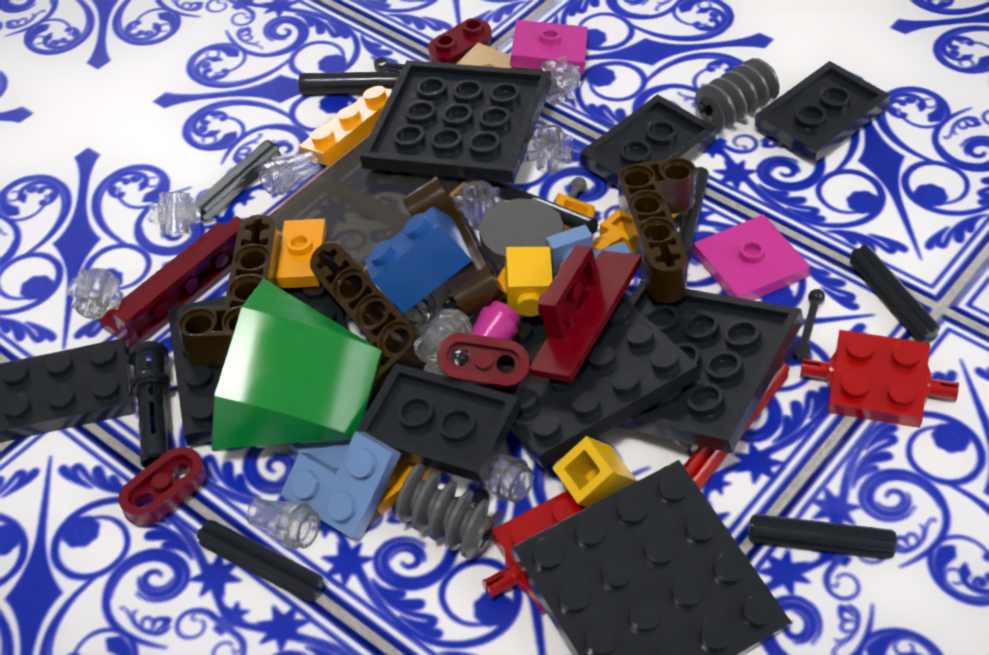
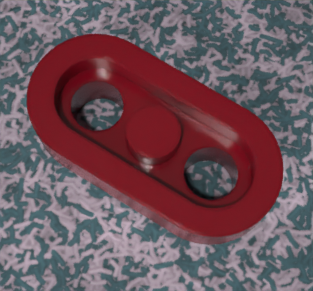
(459, 40)
(483, 357)
(160, 486)

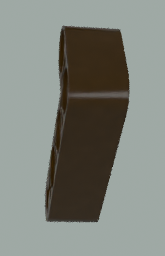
(646, 201)
(475, 283)
(369, 309)
(209, 330)

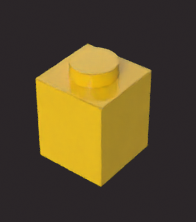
(526, 278)
(593, 472)

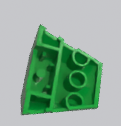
(290, 376)

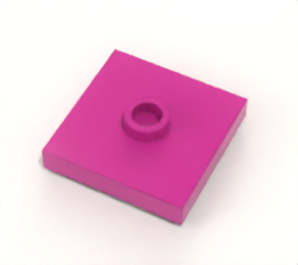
(543, 41)
(751, 259)

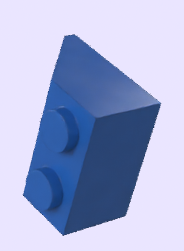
(418, 258)

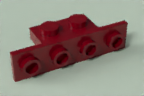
(579, 308)

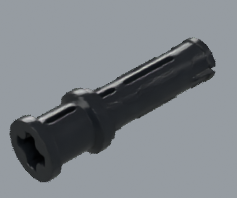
(152, 373)

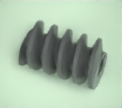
(737, 93)
(444, 514)

